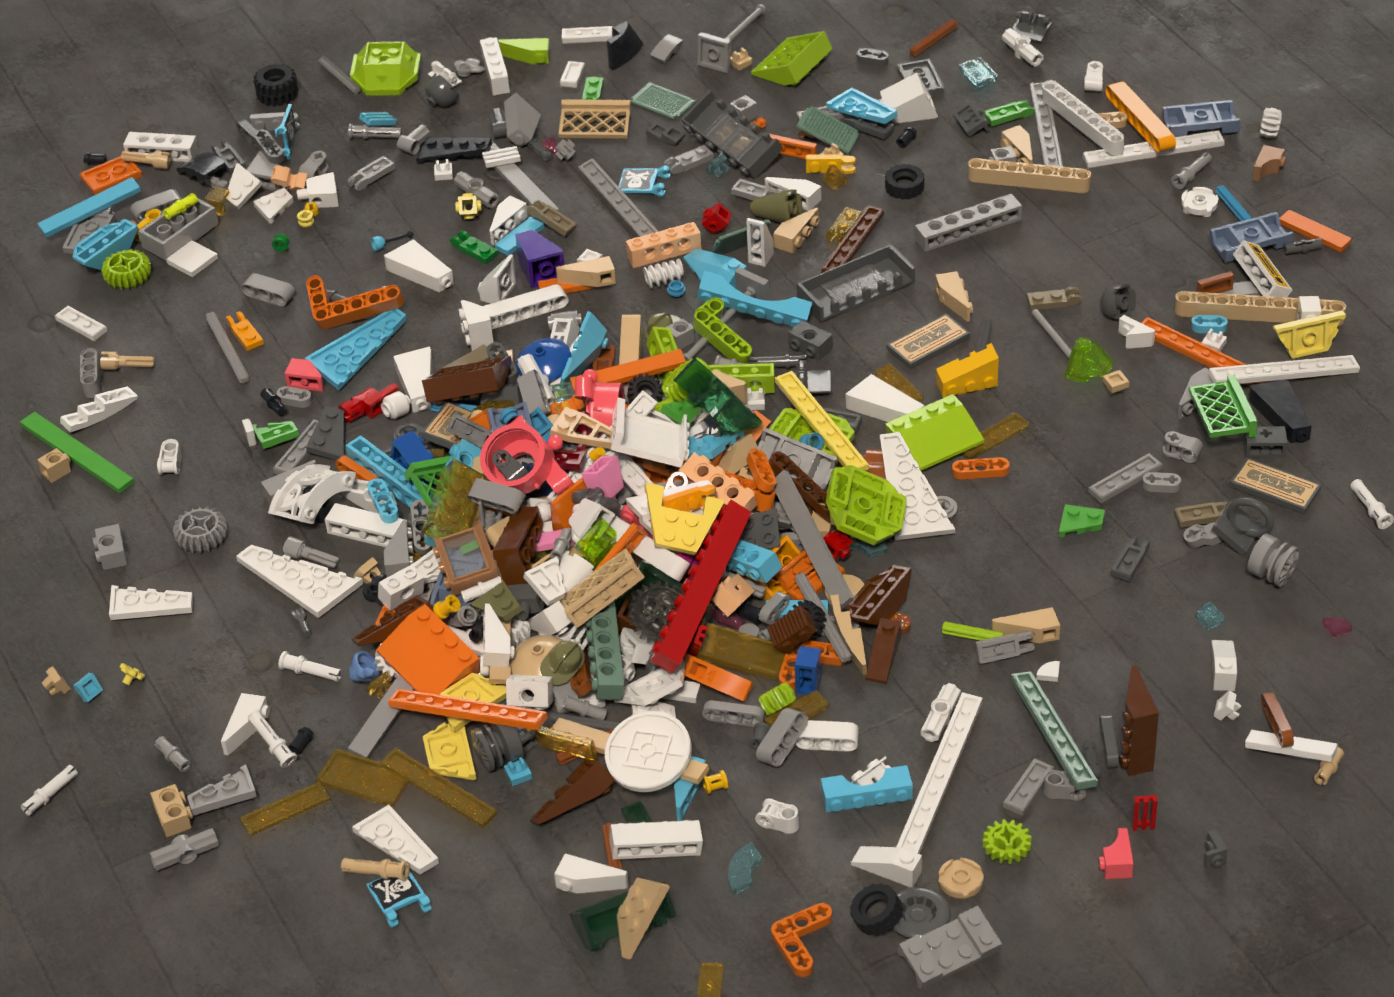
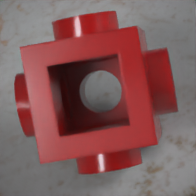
(716, 218)
(838, 544)

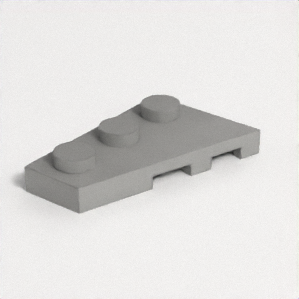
(227, 792)

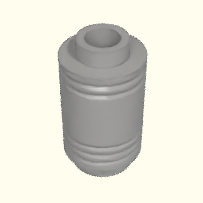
(567, 315)

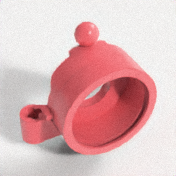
(598, 397)
(519, 440)

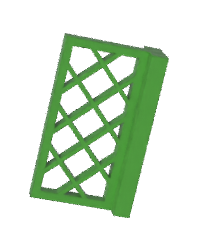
(1238, 405)
(427, 470)

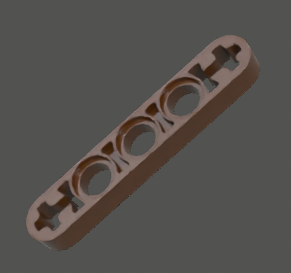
(801, 480)

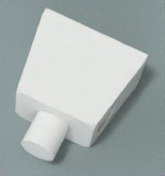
(320, 190)

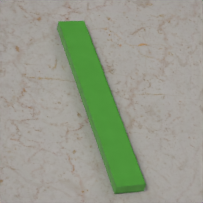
(77, 452)

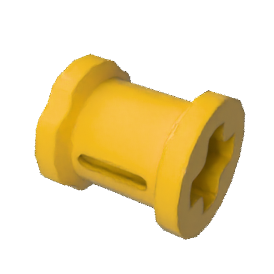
(449, 605)
(710, 786)

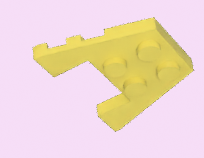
(677, 528)

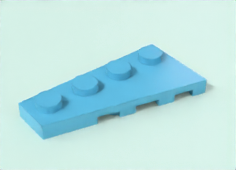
(861, 105)

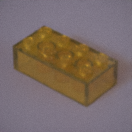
(450, 507)

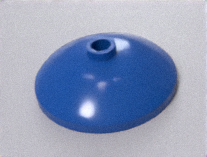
(549, 355)

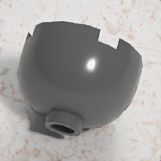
(440, 92)
(1118, 300)

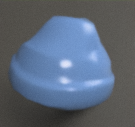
(363, 668)

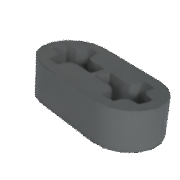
(872, 57)

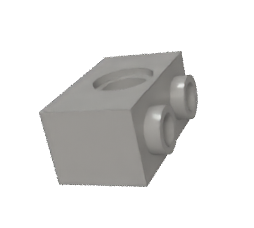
(110, 547)

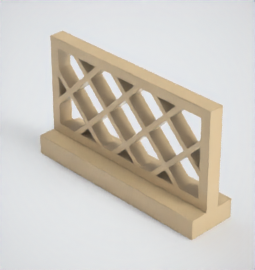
(595, 109)
(599, 596)

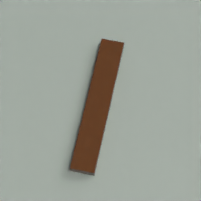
(854, 238)

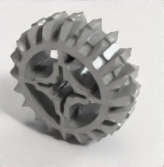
(200, 529)

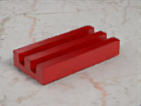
(697, 640)
(1153, 811)

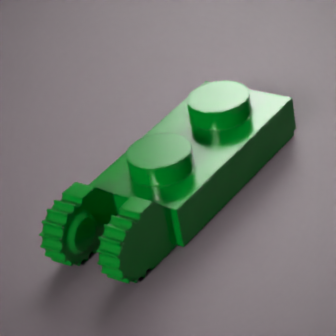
(474, 247)

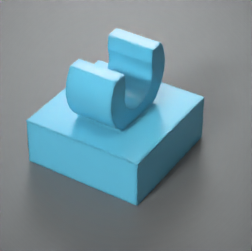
(88, 687)
(517, 772)

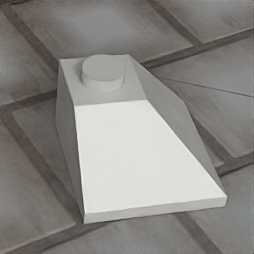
(498, 282)

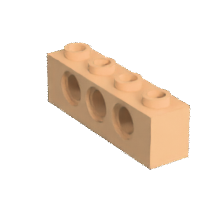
(663, 244)
(697, 465)

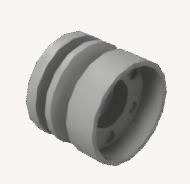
(1273, 560)

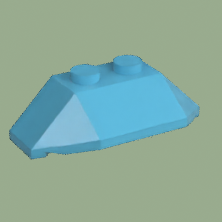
(104, 242)

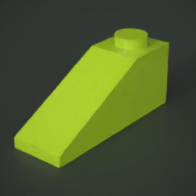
(526, 50)

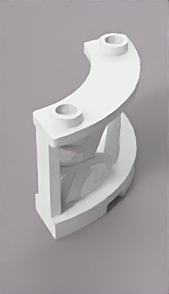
(325, 484)

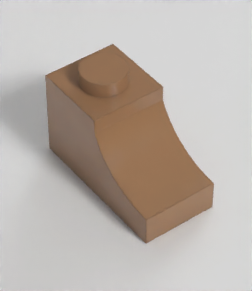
(1268, 162)

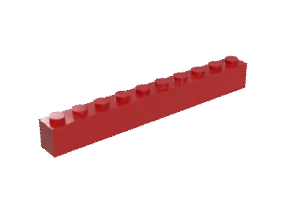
(699, 587)

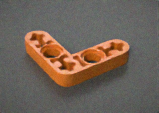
(831, 659)
(792, 936)

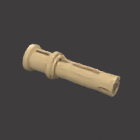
(383, 868)

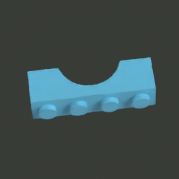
(841, 794)

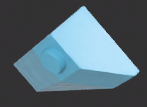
(701, 260)

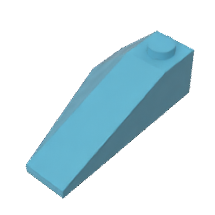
(586, 348)

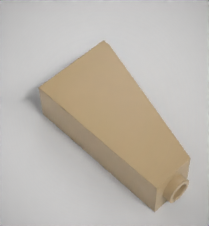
(631, 339)

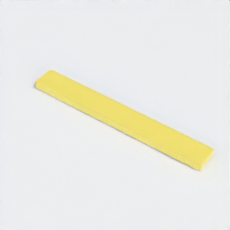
(820, 421)

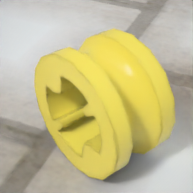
(305, 218)

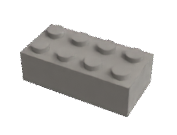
(167, 236)

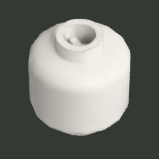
(396, 405)

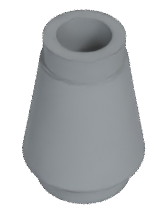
(465, 617)

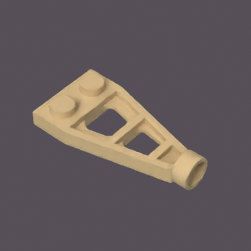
(568, 423)

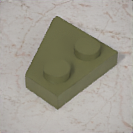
(500, 600)

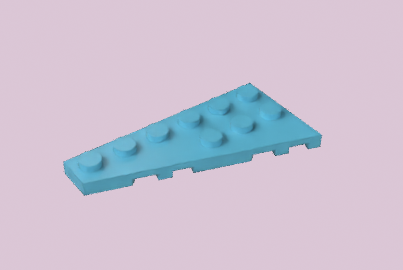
(347, 354)

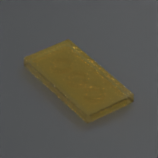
(741, 652)
(361, 778)

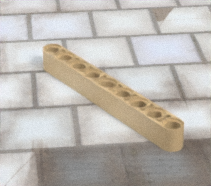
(1246, 306)

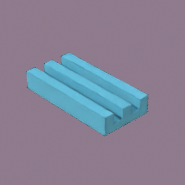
(378, 119)

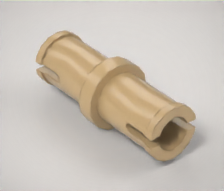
(1328, 768)

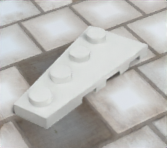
(638, 504)
(393, 836)

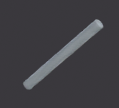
(1051, 332)

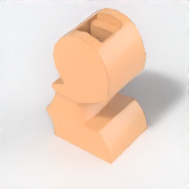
(283, 176)

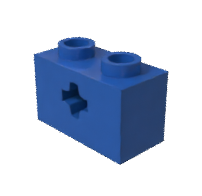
(807, 670)

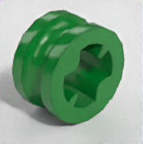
(280, 242)

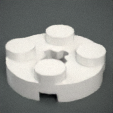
(1191, 203)

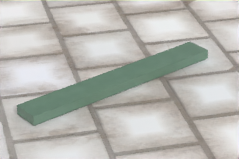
(1054, 730)

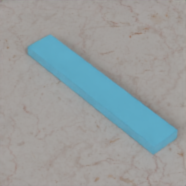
(89, 207)

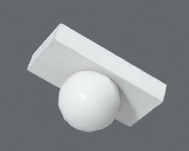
(545, 512)

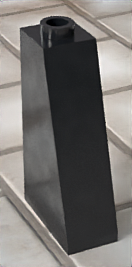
(1281, 408)

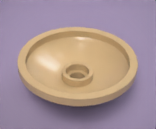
(530, 654)

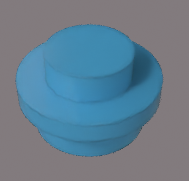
(676, 288)
(508, 416)

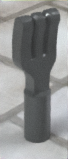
(299, 616)

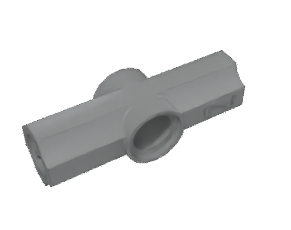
(477, 187)
(184, 849)

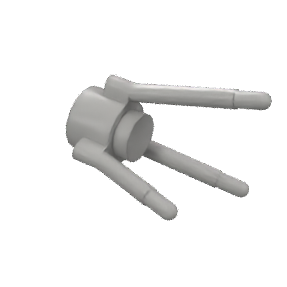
(488, 517)

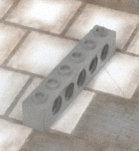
(968, 222)

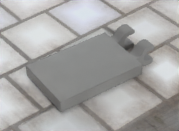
(86, 227)

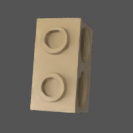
(171, 810)

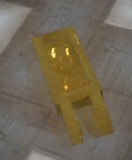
(843, 224)

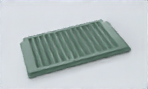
(662, 101)
(828, 129)
(733, 240)

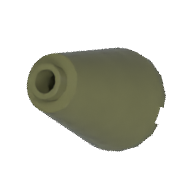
(778, 206)

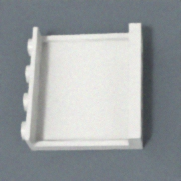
(649, 436)

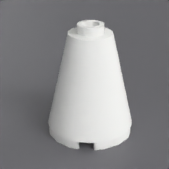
(573, 570)

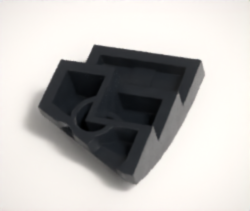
(622, 45)
(202, 166)

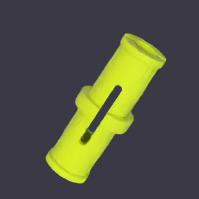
(180, 206)

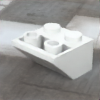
(475, 325)

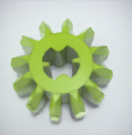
(777, 698)

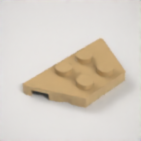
(637, 913)

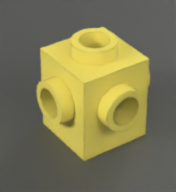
(463, 201)

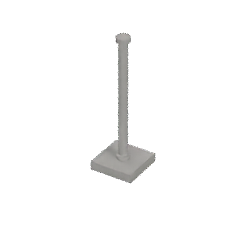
(716, 51)
(748, 284)

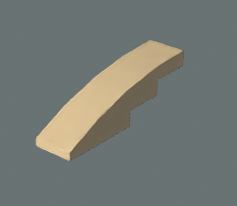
(851, 636)

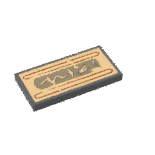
(928, 341)
(436, 428)
(1275, 485)

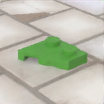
(676, 410)
(275, 433)
(1081, 520)

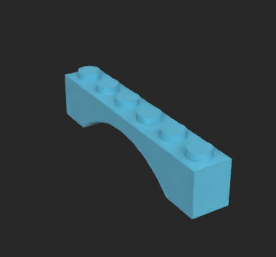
(782, 311)

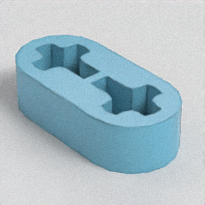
(1204, 323)

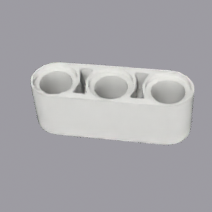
(829, 736)

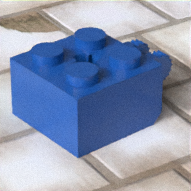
(410, 449)

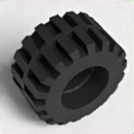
(275, 84)

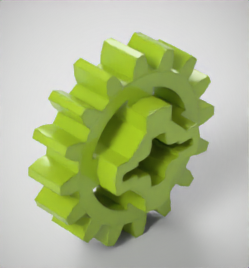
(1006, 841)

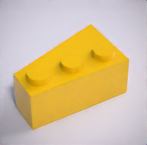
(969, 374)

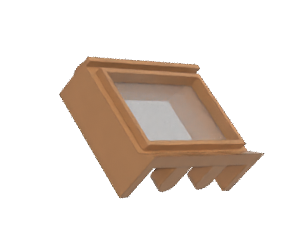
(465, 559)

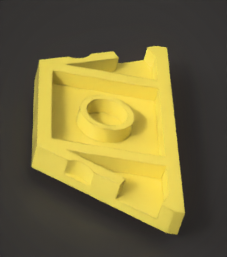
(1309, 334)
(474, 688)
(449, 752)

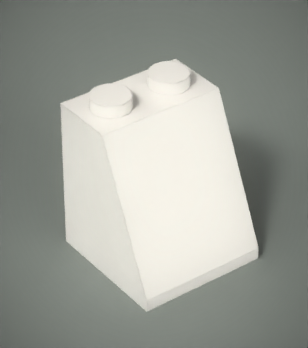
(910, 100)

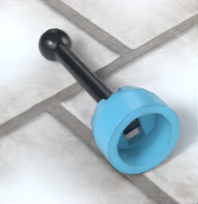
(378, 242)

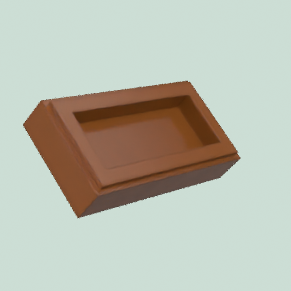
(1216, 284)

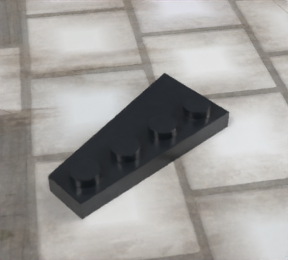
(452, 147)

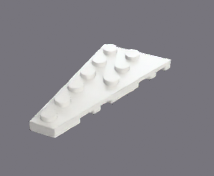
(922, 512)
(301, 581)

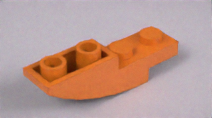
(716, 677)

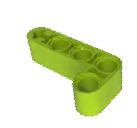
(724, 335)

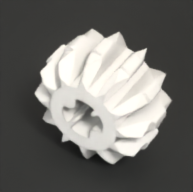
(1270, 123)
(519, 630)

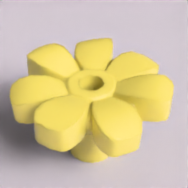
(130, 673)

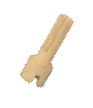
(159, 159)
(113, 361)

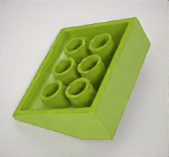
(794, 58)
(937, 431)

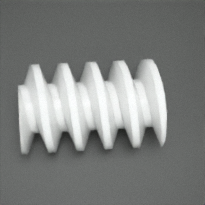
(663, 273)

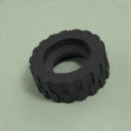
(904, 172)
(884, 921)

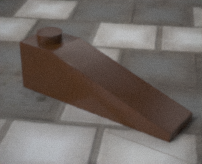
(389, 623)
(584, 784)

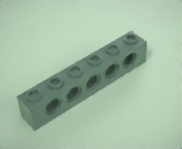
(605, 654)

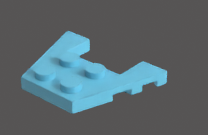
(710, 445)

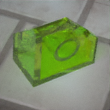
(1087, 361)
(597, 542)

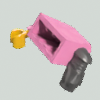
(601, 477)

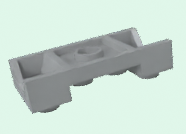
(812, 461)
(950, 947)

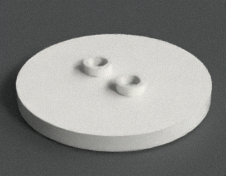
(648, 751)

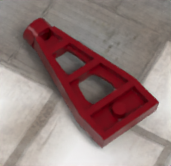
(573, 459)

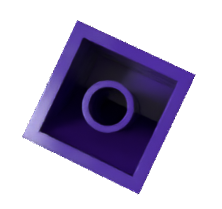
(537, 257)

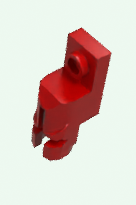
(366, 402)

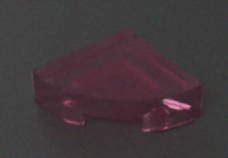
(550, 143)
(1336, 626)

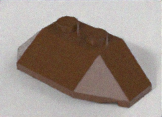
(881, 596)

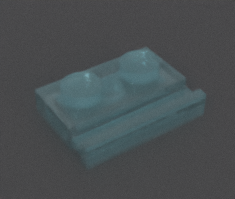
(978, 72)

